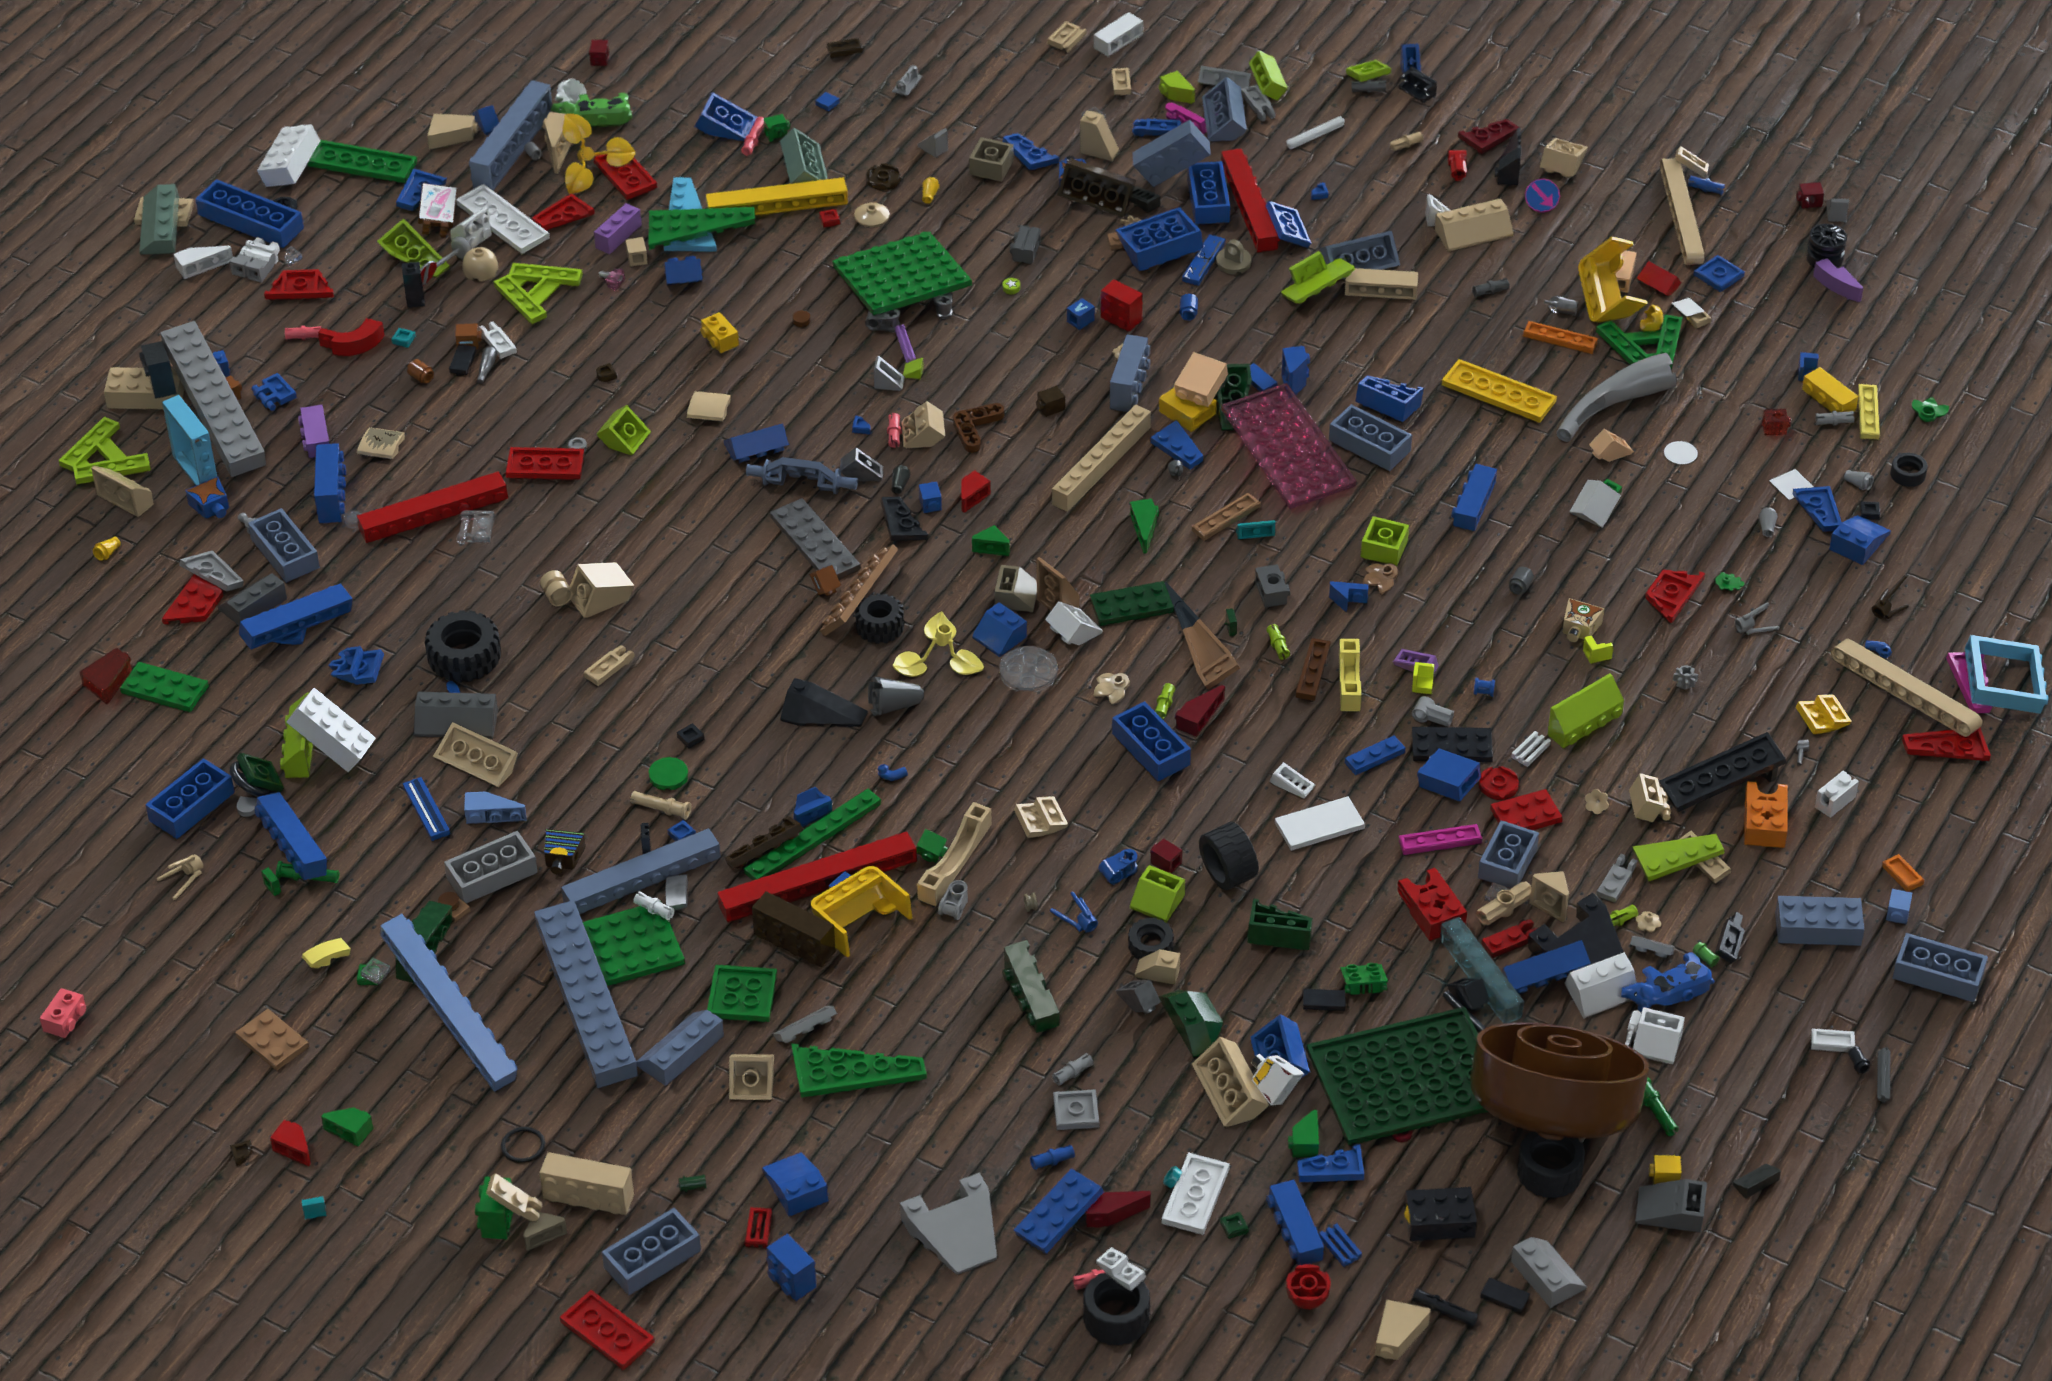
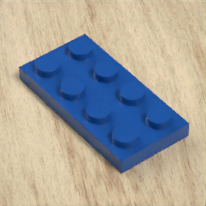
(1058, 1211)

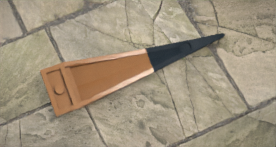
(1209, 655)

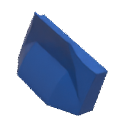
(811, 806)

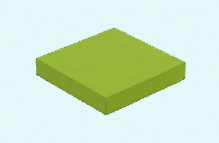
(1368, 70)

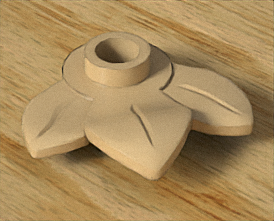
(1110, 686)

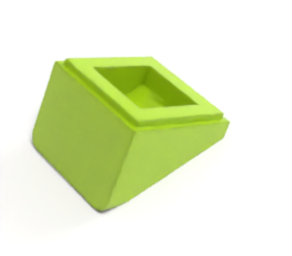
(913, 369)

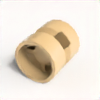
(556, 588)

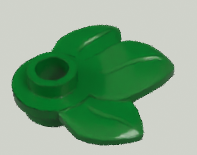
(1929, 409)

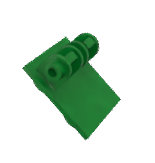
(1365, 974)

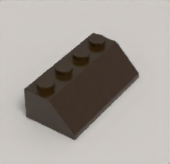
(1096, 187)

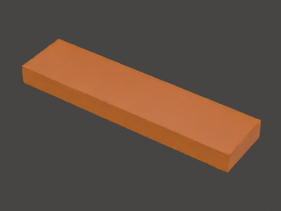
(1560, 337)

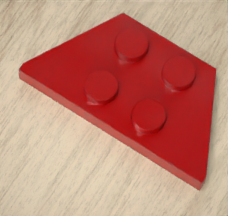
(299, 284)
(1672, 591)
(194, 602)

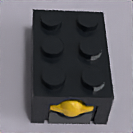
(1440, 1214)

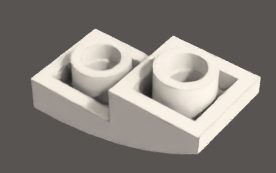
(1119, 1268)

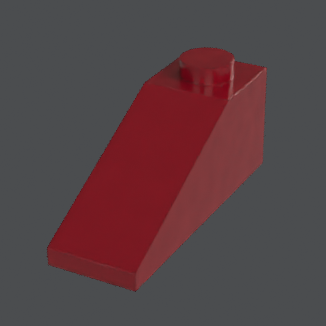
(1198, 711)
(1116, 1206)

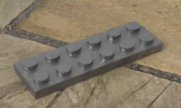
(814, 538)

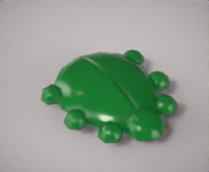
(1729, 582)

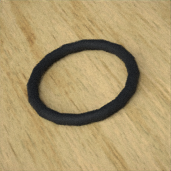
(522, 1160)

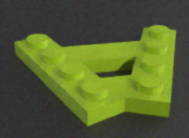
(547, 279)
(99, 439)

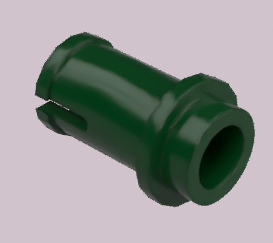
(691, 1183)

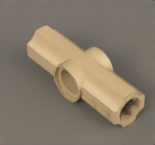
(1504, 903)

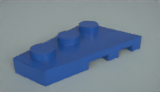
(1028, 153)
(1178, 445)
(1820, 506)
(1336, 1167)

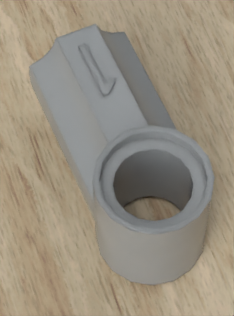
(1427, 710)

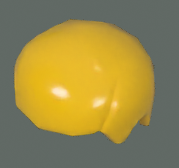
(1654, 319)

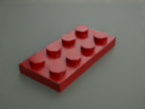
(629, 179)
(545, 463)
(607, 1329)

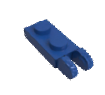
(1154, 126)

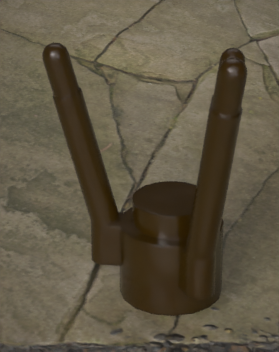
(1883, 605)

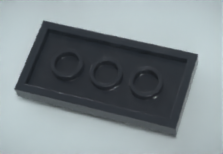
(1462, 741)

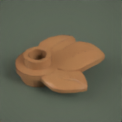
(1379, 576)

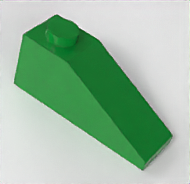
(1143, 516)

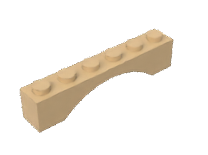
(970, 833)

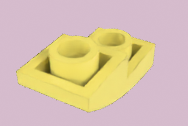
(322, 953)

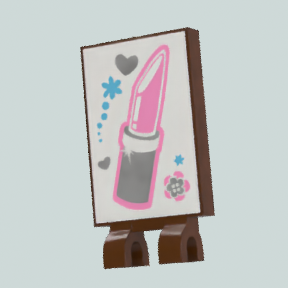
(437, 207)

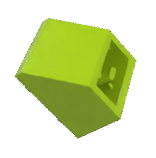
(1158, 893)

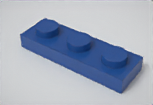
(1374, 755)

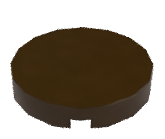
(883, 177)

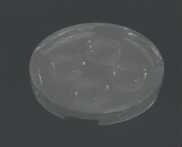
(1028, 669)

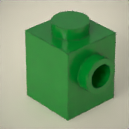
(931, 846)

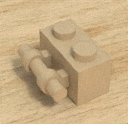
(1649, 799)

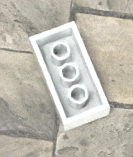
(288, 155)
(331, 730)

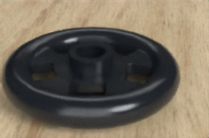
(242, 782)

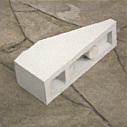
(201, 259)

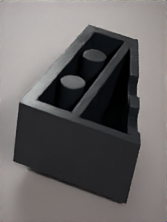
(158, 369)

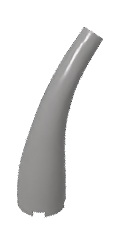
(1633, 381)

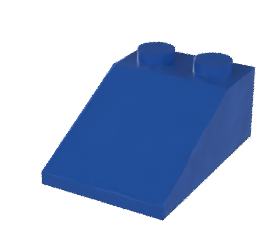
(725, 119)
(1858, 539)
(796, 1183)

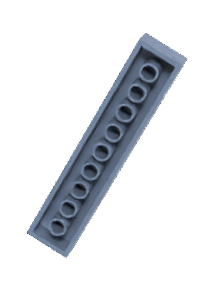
(586, 994)

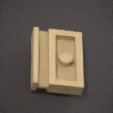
(1066, 36)

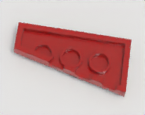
(1947, 744)

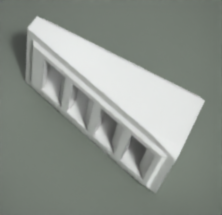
(1284, 783)

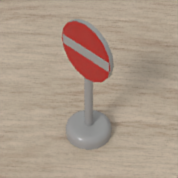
(459, 246)

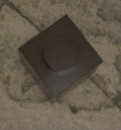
(1050, 401)

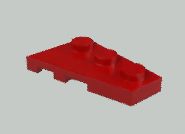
(563, 212)

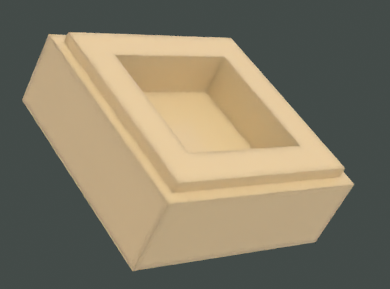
(1699, 319)

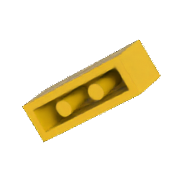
(1829, 391)

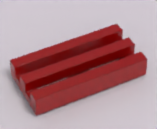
(757, 1241)

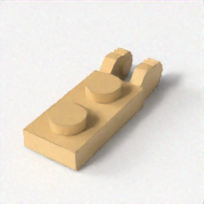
(608, 665)
(513, 1198)

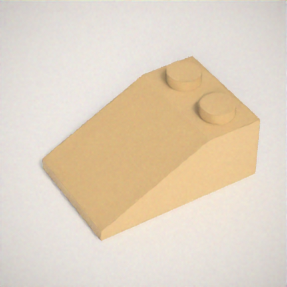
(555, 140)
(1562, 157)

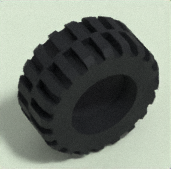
(460, 629)

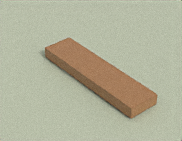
(1226, 516)

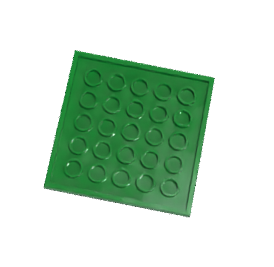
(901, 273)

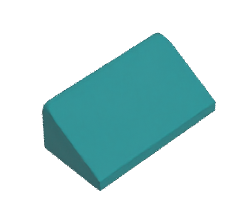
(1255, 529)

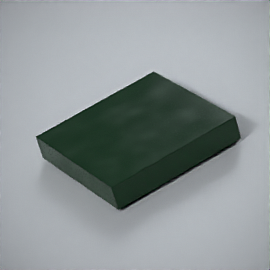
(260, 772)

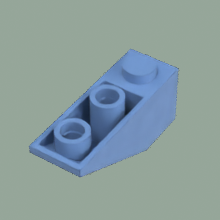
(489, 808)

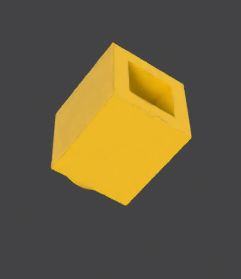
(1665, 1168)

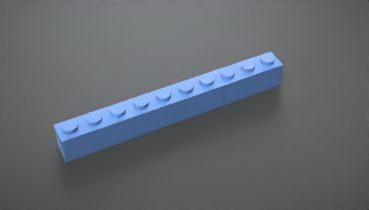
(448, 1002)

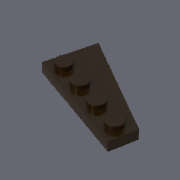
(788, 830)

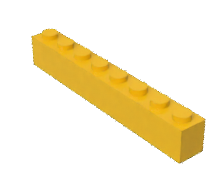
(783, 197)

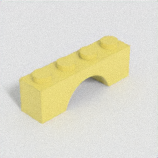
(1349, 675)

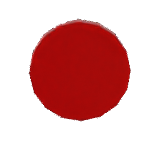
(1498, 783)

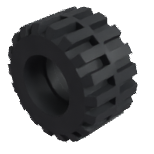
(879, 618)

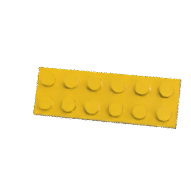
(1499, 390)

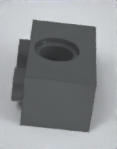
(1271, 585)

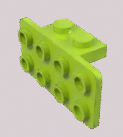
(1314, 275)

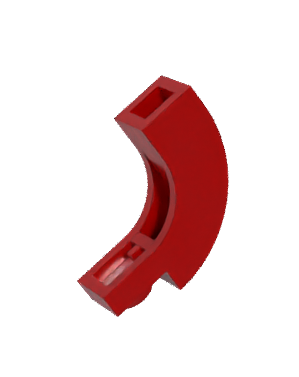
(353, 342)

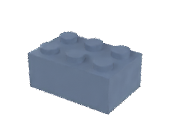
(1508, 854)

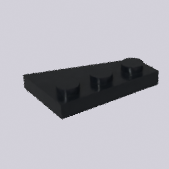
(900, 522)

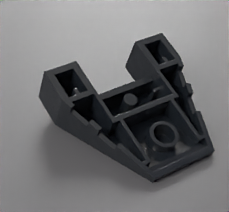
(1594, 930)

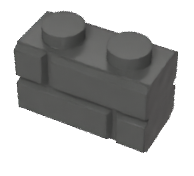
(1025, 244)

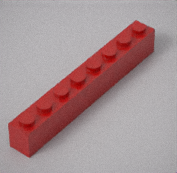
(1249, 200)
(432, 507)

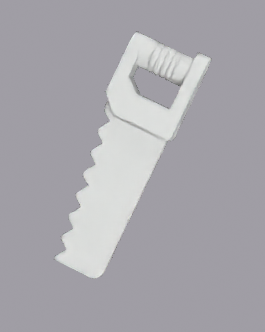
(1632, 1028)

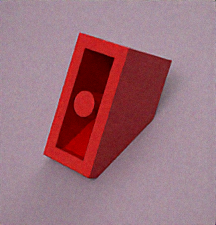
(974, 490)
(291, 1142)

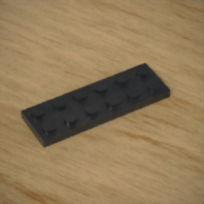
(1722, 771)

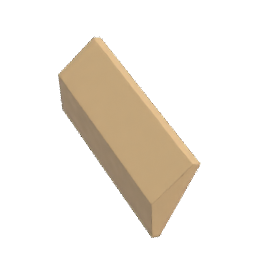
(476, 755)

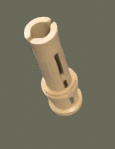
(669, 806)

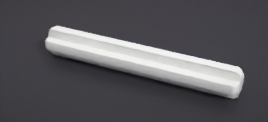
(1315, 132)

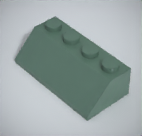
(802, 158)
(159, 220)

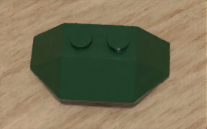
(1193, 1018)

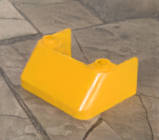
(1600, 282)
(856, 897)

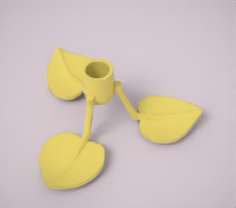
(942, 632)

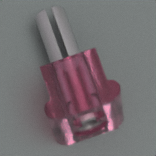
(614, 278)

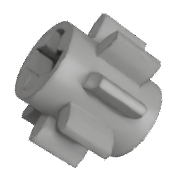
(1685, 677)

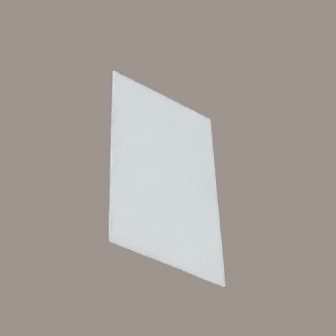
(1688, 307)

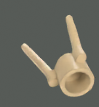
(189, 865)

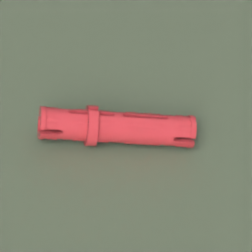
(752, 139)

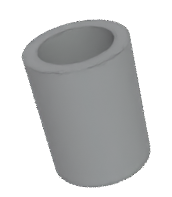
(532, 150)

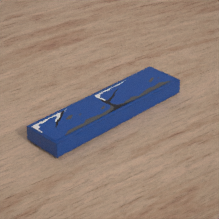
(1203, 260)

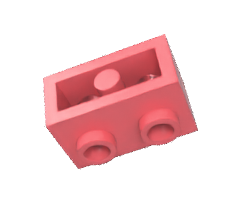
(63, 1013)

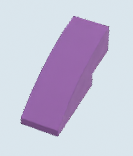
(1838, 280)

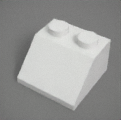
(1072, 624)

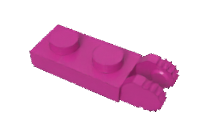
(1180, 113)

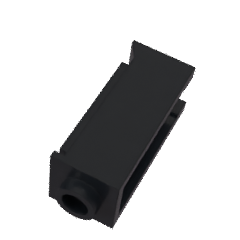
(413, 284)

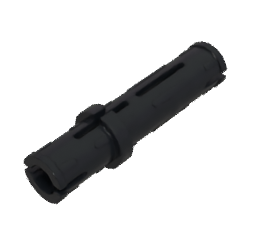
(1442, 1306)

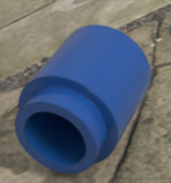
(1188, 306)

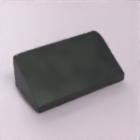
(1757, 1180)

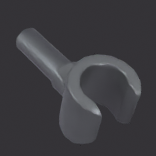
(1803, 745)

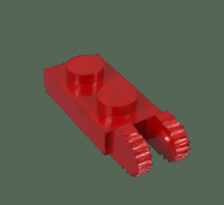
(1508, 939)

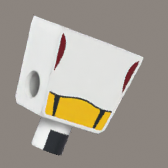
(1275, 1078)

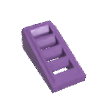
(1417, 657)

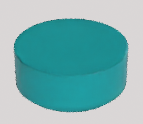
(1172, 1177)

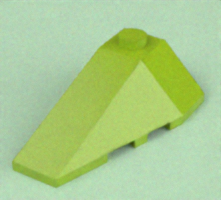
(409, 246)

